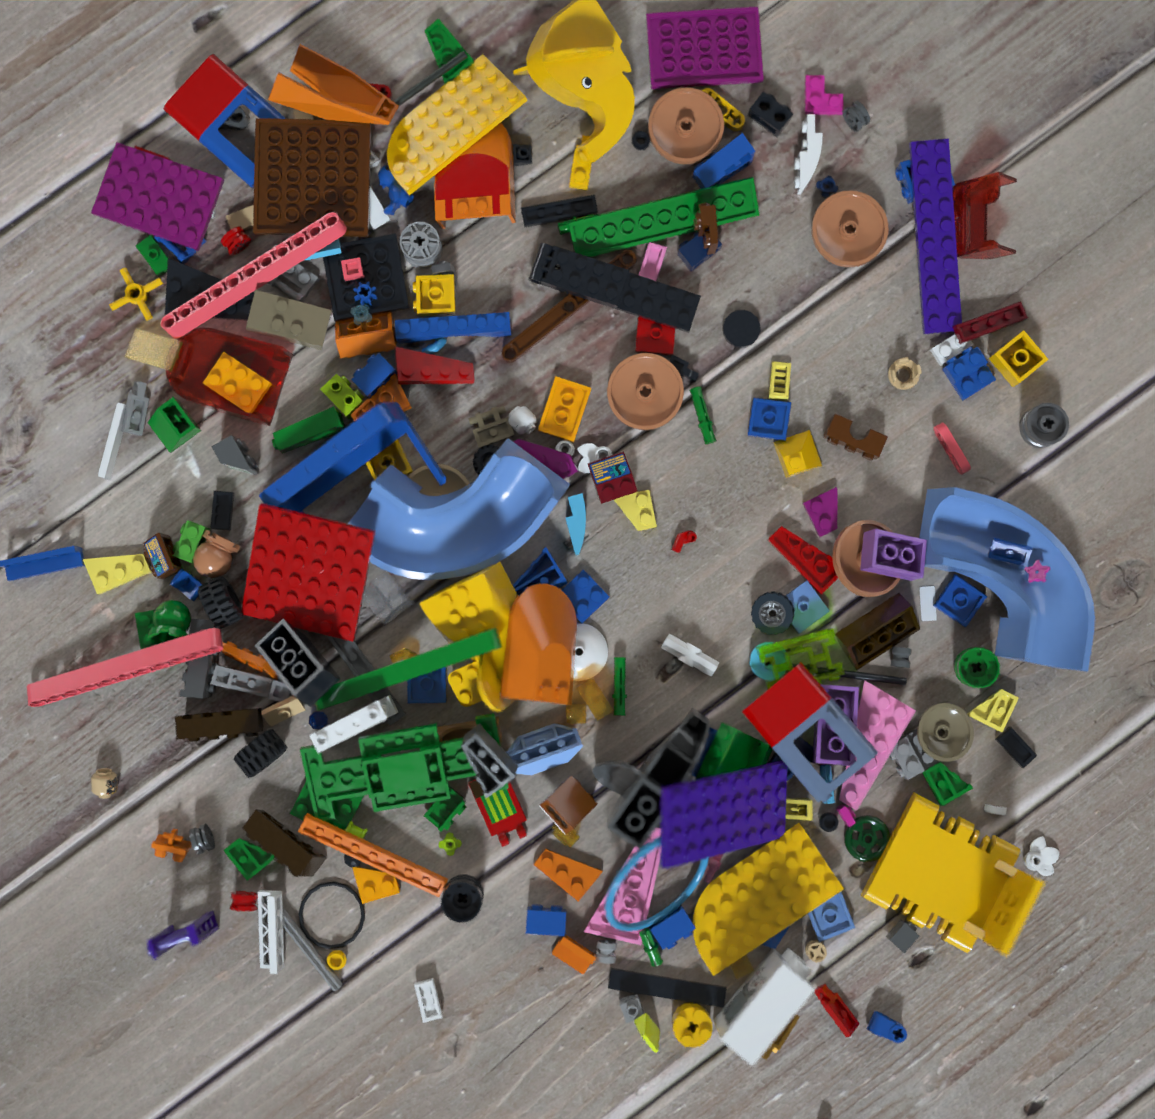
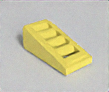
(779, 393)

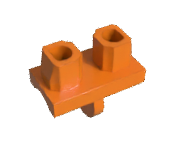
(171, 843)

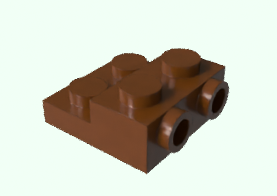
(706, 225)

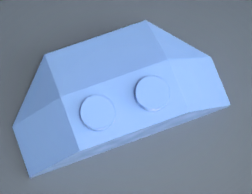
(544, 748)

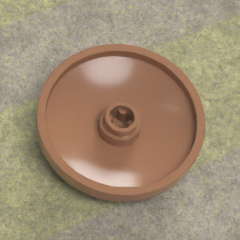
(686, 125)
(849, 228)
(645, 391)
(847, 561)

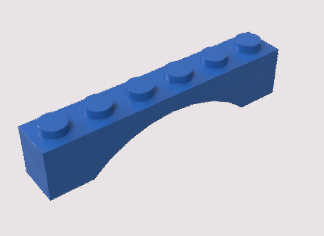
(449, 326)

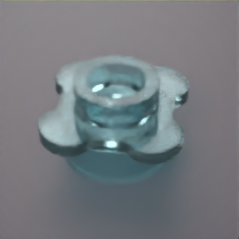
(355, 311)

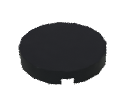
(741, 328)

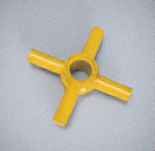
(131, 288)

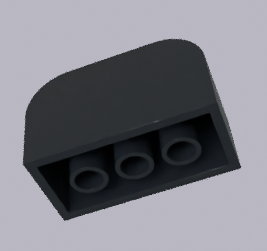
(297, 662)

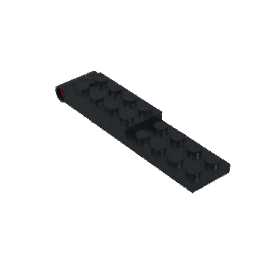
(613, 287)

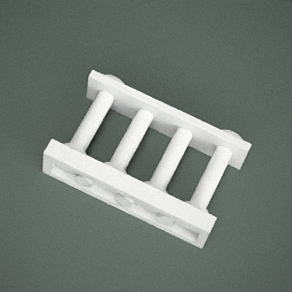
(353, 724)

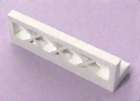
(274, 929)

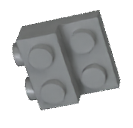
(910, 756)

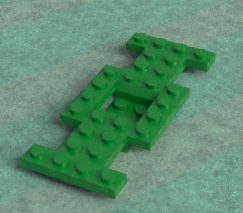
(393, 779)

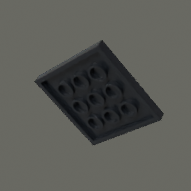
(380, 267)

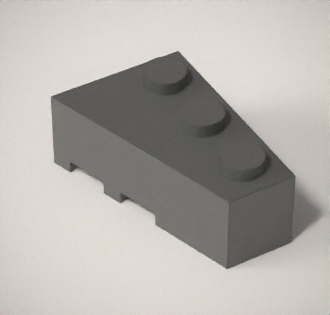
(488, 759)

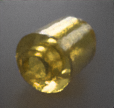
(568, 839)

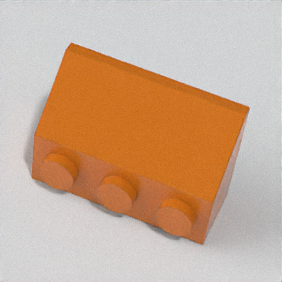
(367, 337)

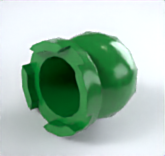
(170, 622)

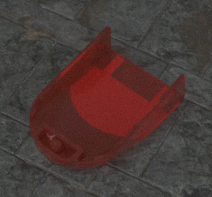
(200, 353)

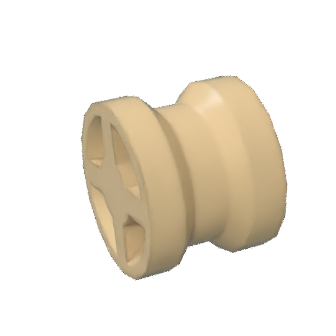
(819, 952)

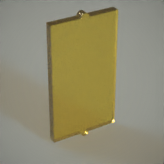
(153, 349)

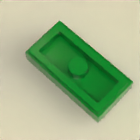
(153, 255)

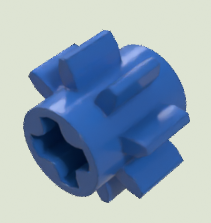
(365, 287)

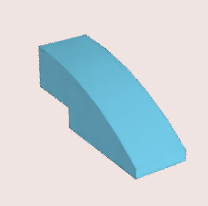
(577, 522)

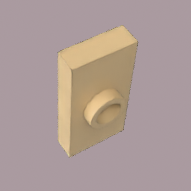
(283, 710)

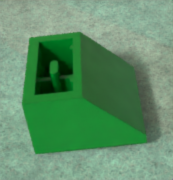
(173, 424)

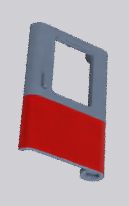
(790, 710)

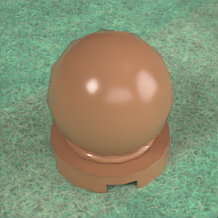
(214, 556)

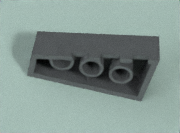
(200, 670)

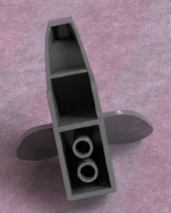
(640, 790)

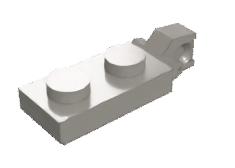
(135, 410)

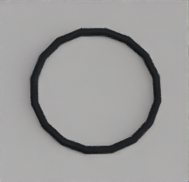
(361, 909)

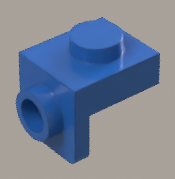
(186, 584)

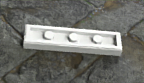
(113, 443)

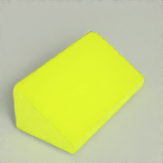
(648, 1031)

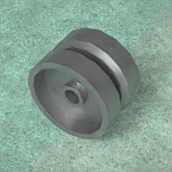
(1054, 420)

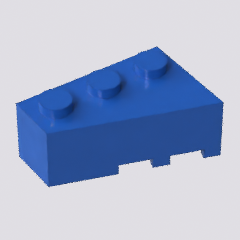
(724, 163)
(541, 571)

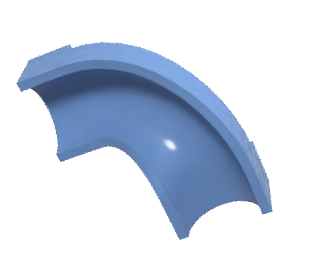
(462, 529)
(1046, 620)

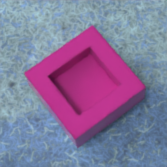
(846, 814)

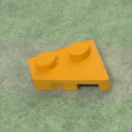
(374, 884)

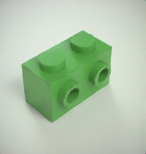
(189, 541)

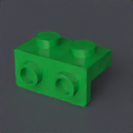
(443, 811)

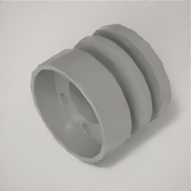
(428, 253)

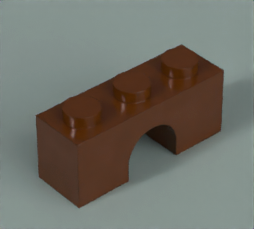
(839, 433)

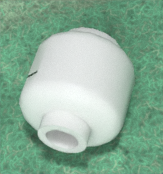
(522, 420)

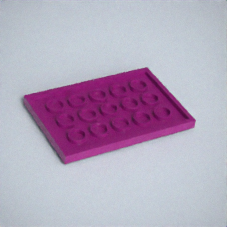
(704, 47)
(157, 196)

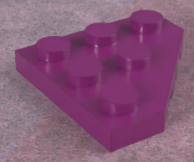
(557, 461)

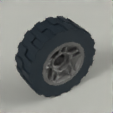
(772, 624)

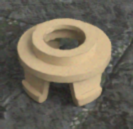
(914, 370)

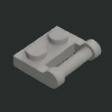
(298, 276)

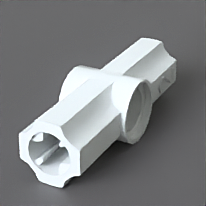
(690, 655)

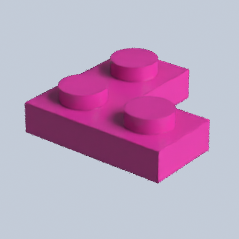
(817, 101)

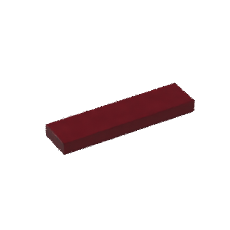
(990, 322)

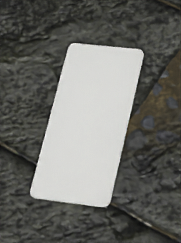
(927, 600)

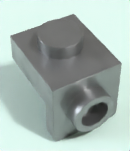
(443, 268)

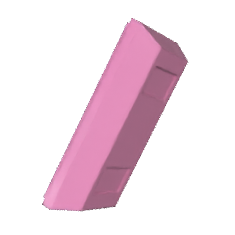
(652, 261)

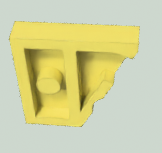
(638, 509)
(995, 710)

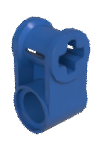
(884, 1027)

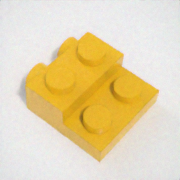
(434, 295)

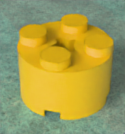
(702, 1027)

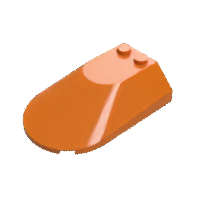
(540, 647)

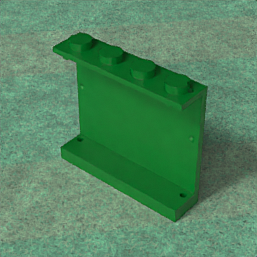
(732, 752)

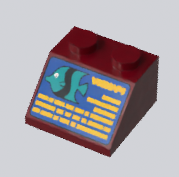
(612, 477)

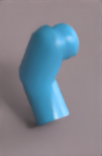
(436, 346)

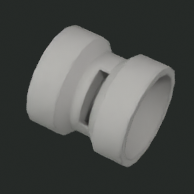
(606, 951)

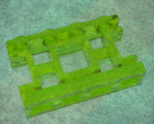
(796, 646)

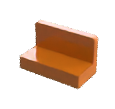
(573, 954)

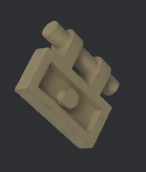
(494, 431)

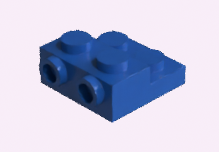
(968, 372)

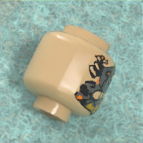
(104, 783)

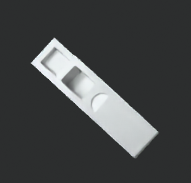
(809, 156)

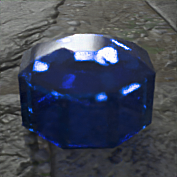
(318, 720)

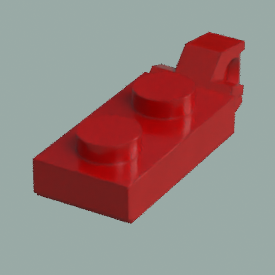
(837, 1010)

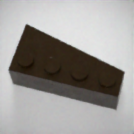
(218, 724)
(283, 844)

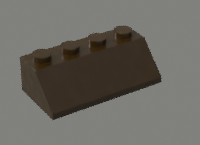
(878, 631)

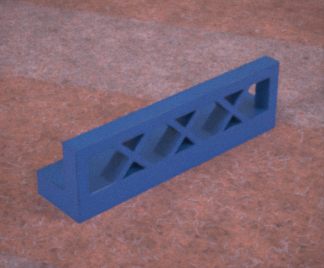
(43, 563)

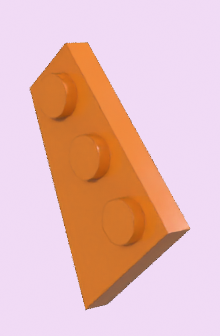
(388, 393)

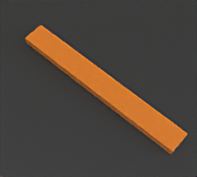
(373, 855)

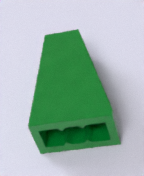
(309, 430)

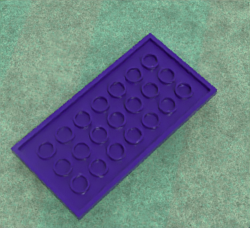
(722, 813)

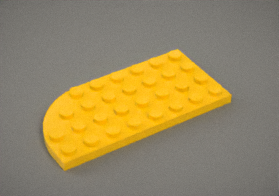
(450, 123)
(761, 898)

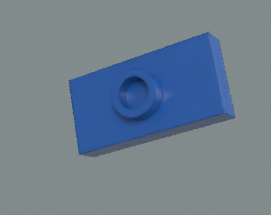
(1009, 552)

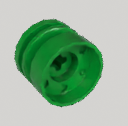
(987, 663)

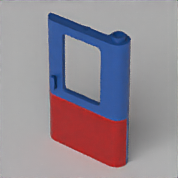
(208, 102)

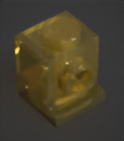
(576, 713)

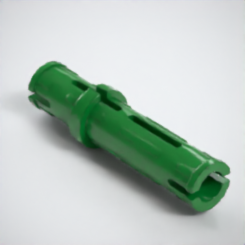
(705, 423)
(619, 686)

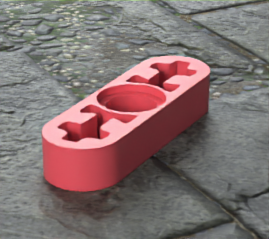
(952, 448)

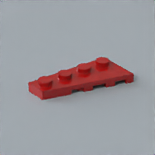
(425, 368)
(805, 558)

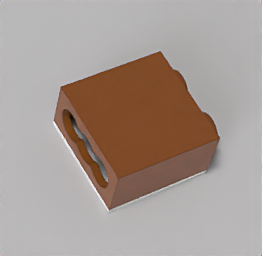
(568, 804)

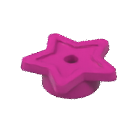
(1041, 576)

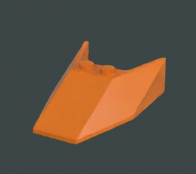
(339, 93)

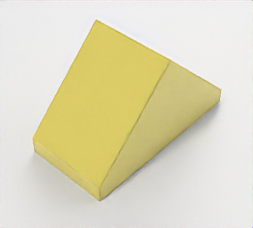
(799, 809)

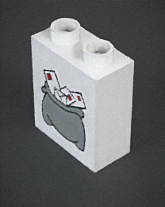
(764, 1004)

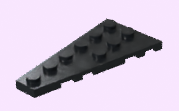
(186, 283)

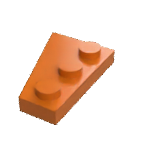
(245, 655)
(569, 874)

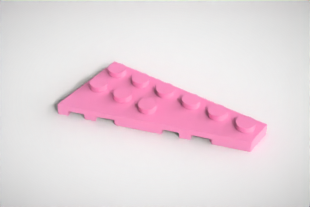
(882, 722)
(632, 898)

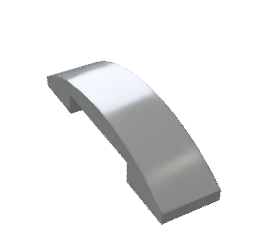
(250, 683)

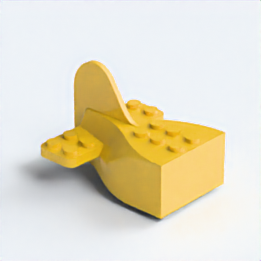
(469, 609)

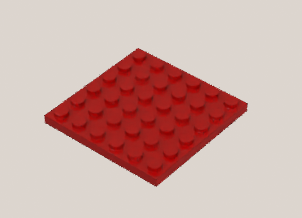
(307, 571)

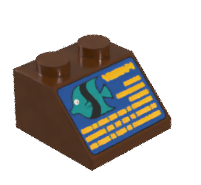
(160, 552)

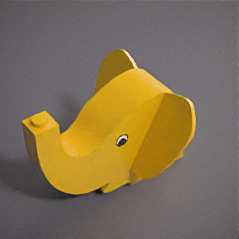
(581, 65)

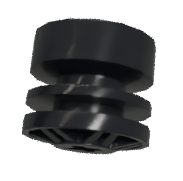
(458, 908)

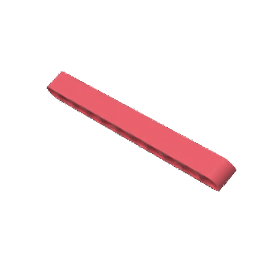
(254, 275)
(124, 667)

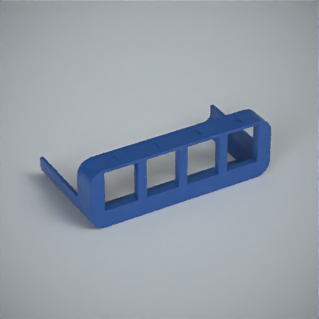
(344, 456)

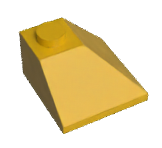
(797, 454)

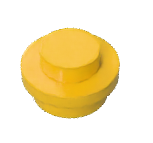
(336, 960)

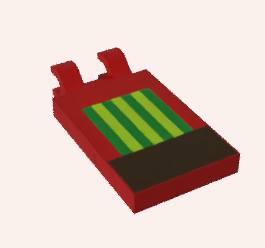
(500, 811)

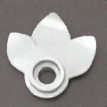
(590, 453)
(1044, 857)

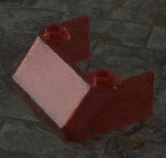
(970, 216)

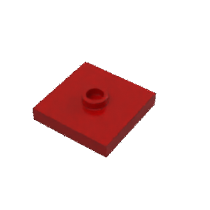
(654, 338)

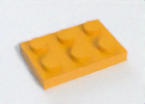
(237, 383)
(564, 409)

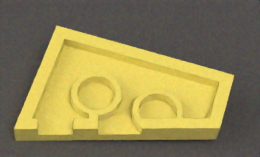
(115, 571)

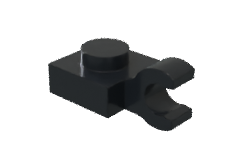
(682, 367)

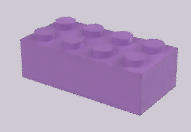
(827, 745)

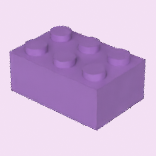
(893, 554)

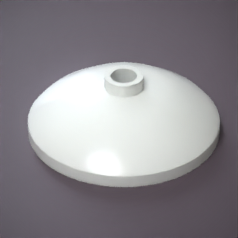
(594, 652)

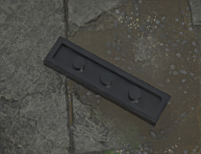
(559, 210)

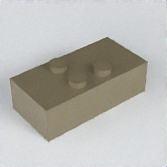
(288, 320)

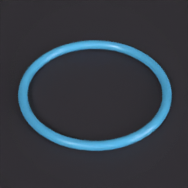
(662, 914)

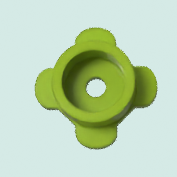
(456, 843)

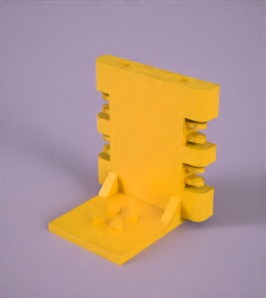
(950, 878)

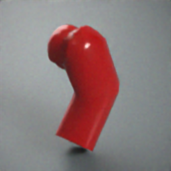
(683, 538)

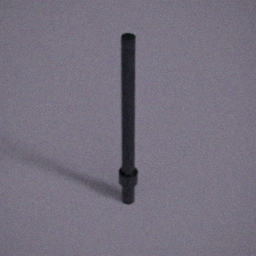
(862, 676)

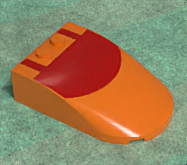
(478, 181)

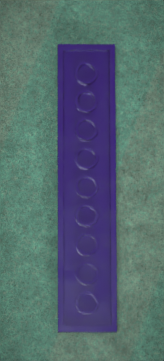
(935, 235)

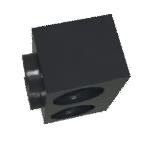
(766, 117)

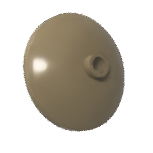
(956, 732)

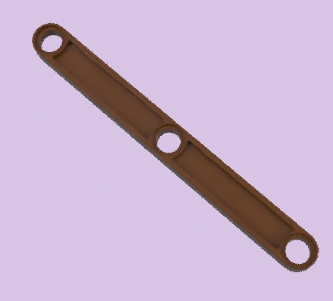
(554, 318)

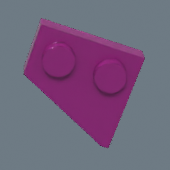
(823, 512)

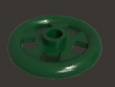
(851, 844)

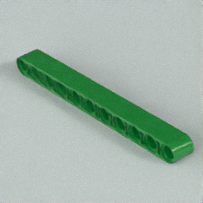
(410, 668)

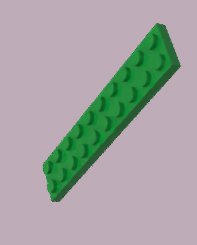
(661, 218)

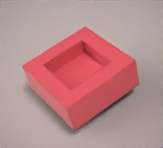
(352, 269)

